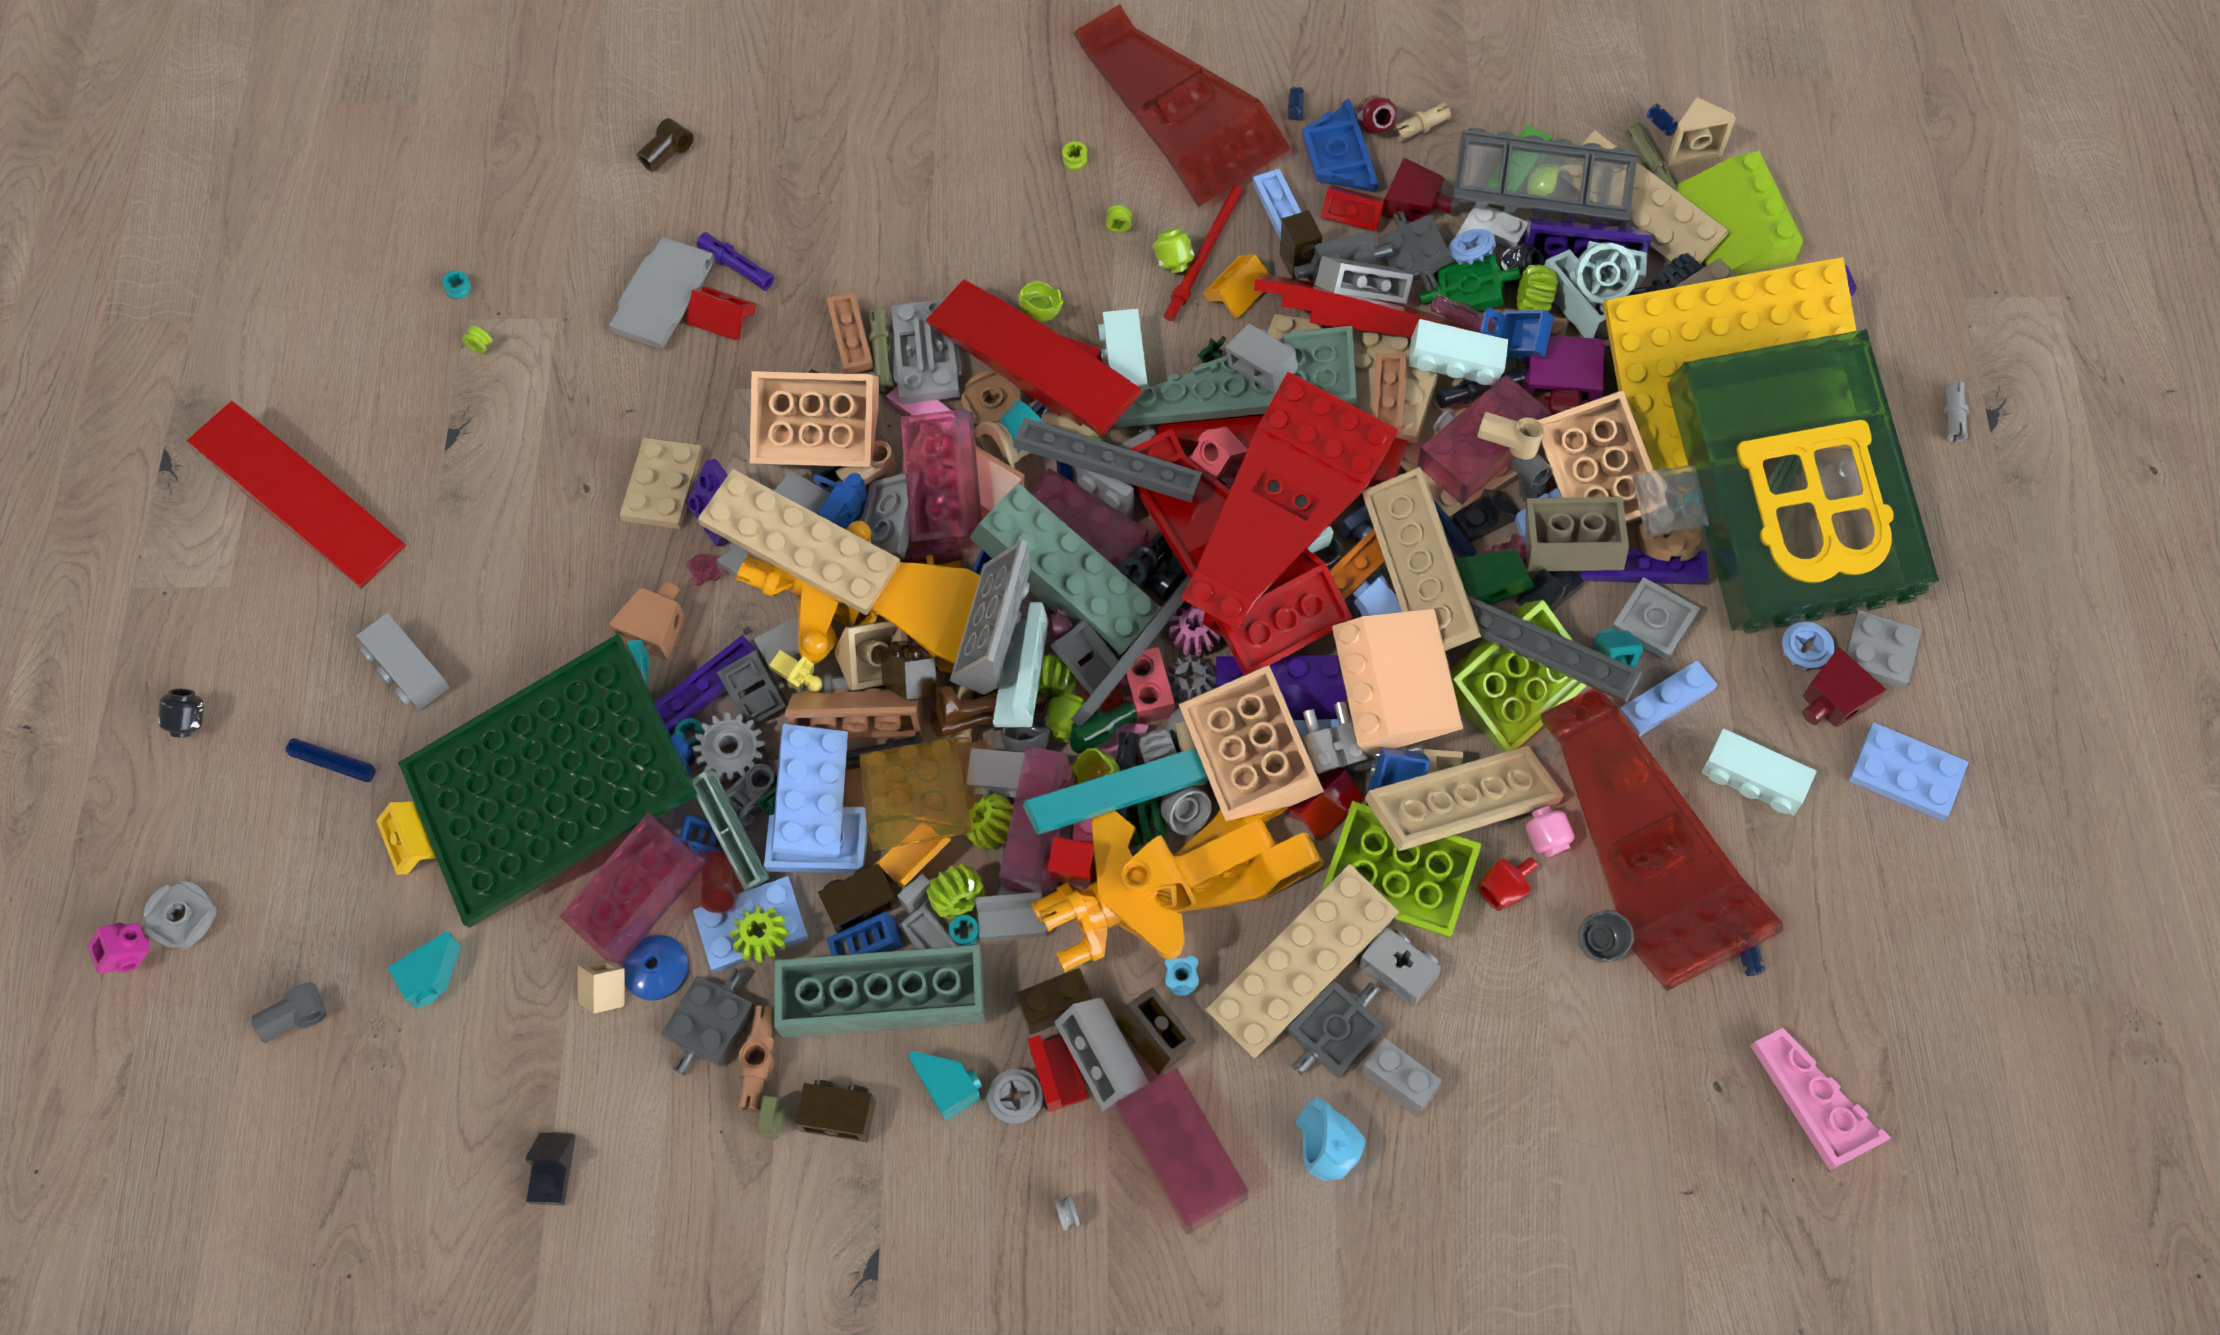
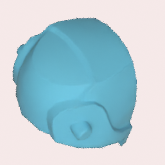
(1329, 1141)

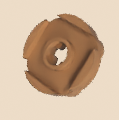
(988, 384)
(1674, 544)

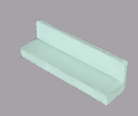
(1022, 671)

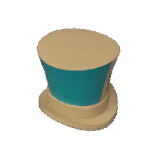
(999, 436)

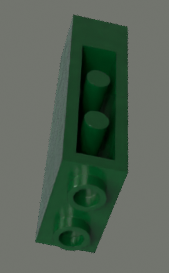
(1494, 575)

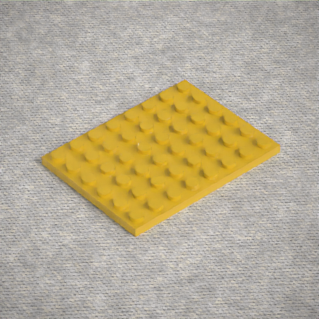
(1715, 318)

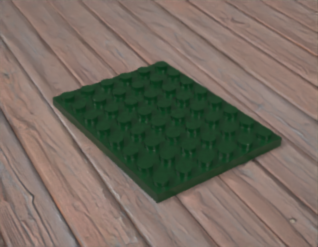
(545, 780)

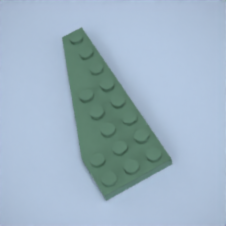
(1220, 391)

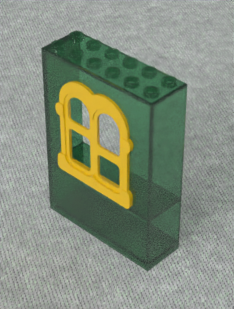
(1791, 403)

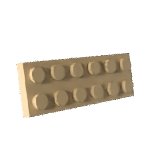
(1669, 217)
(799, 541)
(1420, 555)
(1463, 797)
(1302, 961)

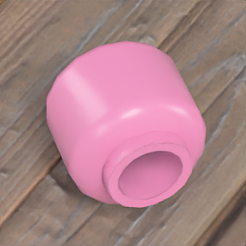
(1549, 832)

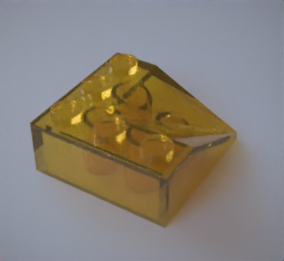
(914, 793)

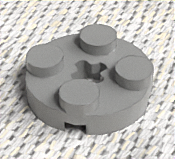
(191, 927)

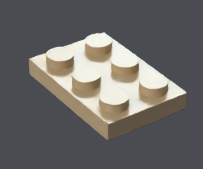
(661, 483)

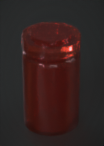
(717, 883)

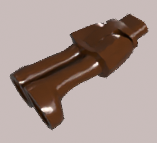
(957, 715)

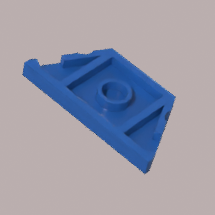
(1339, 150)

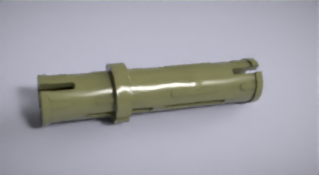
(1648, 153)
(880, 341)

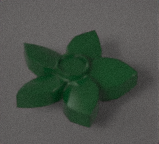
(1212, 350)

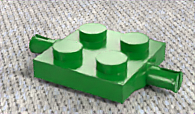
(1475, 284)

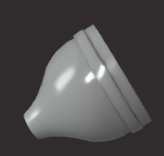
(1186, 810)

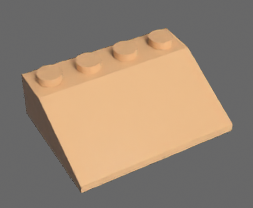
(813, 418)
(1597, 451)
(1396, 679)
(1250, 746)

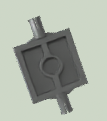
(1353, 247)
(1417, 248)
(708, 1021)
(1336, 1028)

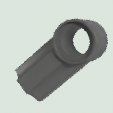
(1532, 476)
(299, 1009)

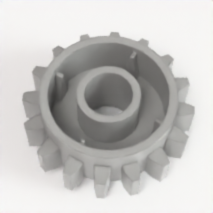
(724, 733)

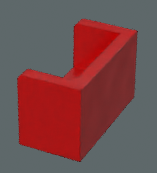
(1072, 862)

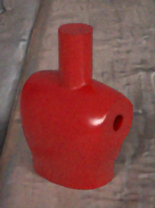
(1506, 884)

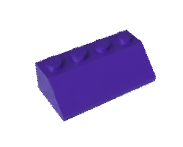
(1555, 237)
(1303, 679)

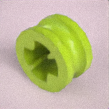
(1074, 148)
(1118, 218)
(477, 339)

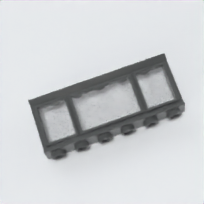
(1544, 176)

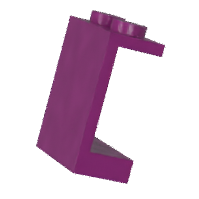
(1568, 364)

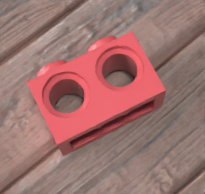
(1219, 452)
(1152, 685)

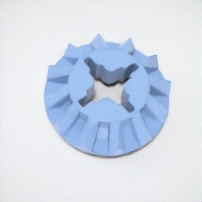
(1469, 240)
(1803, 632)

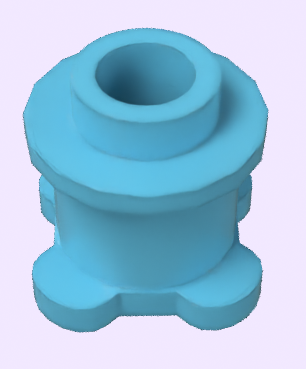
(1182, 966)

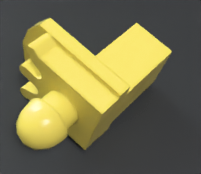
(796, 672)

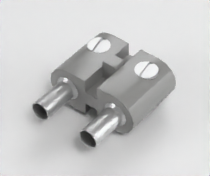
(1332, 746)

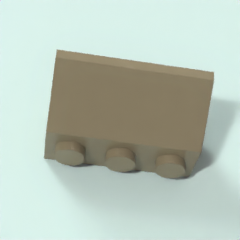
(1576, 534)

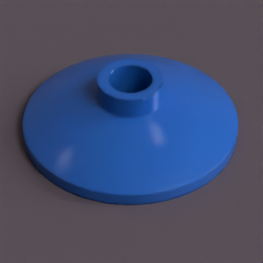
(665, 977)

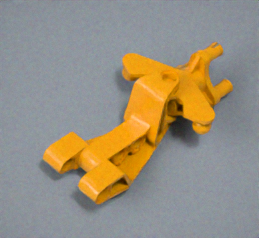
(919, 599)
(1145, 891)

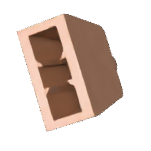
(651, 618)

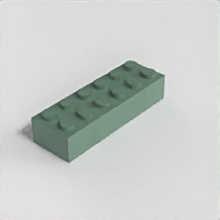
(1067, 569)
(879, 991)

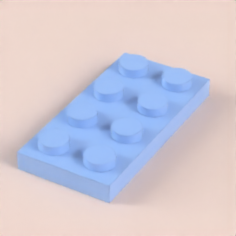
(809, 791)

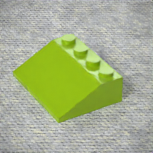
(1749, 205)
(1508, 692)
(1420, 882)

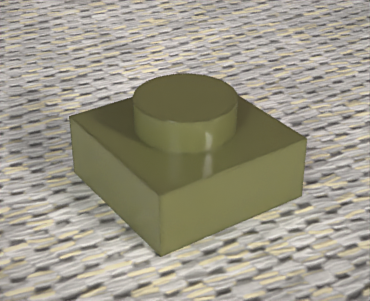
(771, 1118)

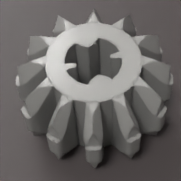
(1156, 745)

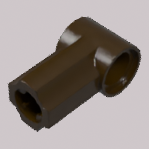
(669, 139)

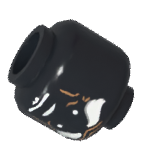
(1520, 256)
(180, 712)

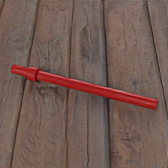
(1182, 292)

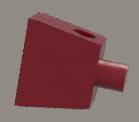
(1415, 193)
(1840, 691)

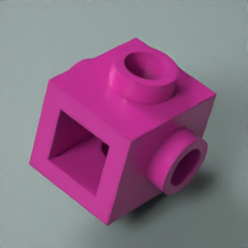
(118, 947)

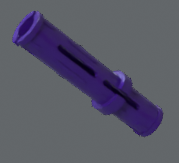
(726, 255)

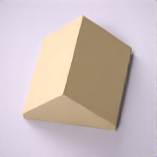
(1701, 133)
(860, 652)

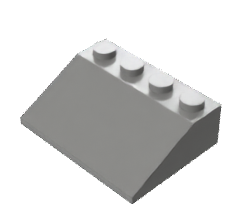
(992, 620)

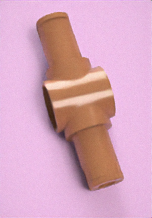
(756, 1075)

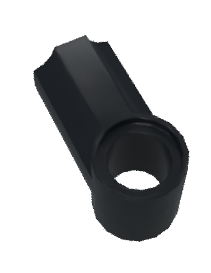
(1165, 576)

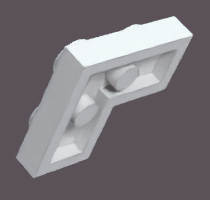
(1505, 227)

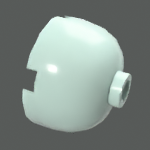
(1615, 281)

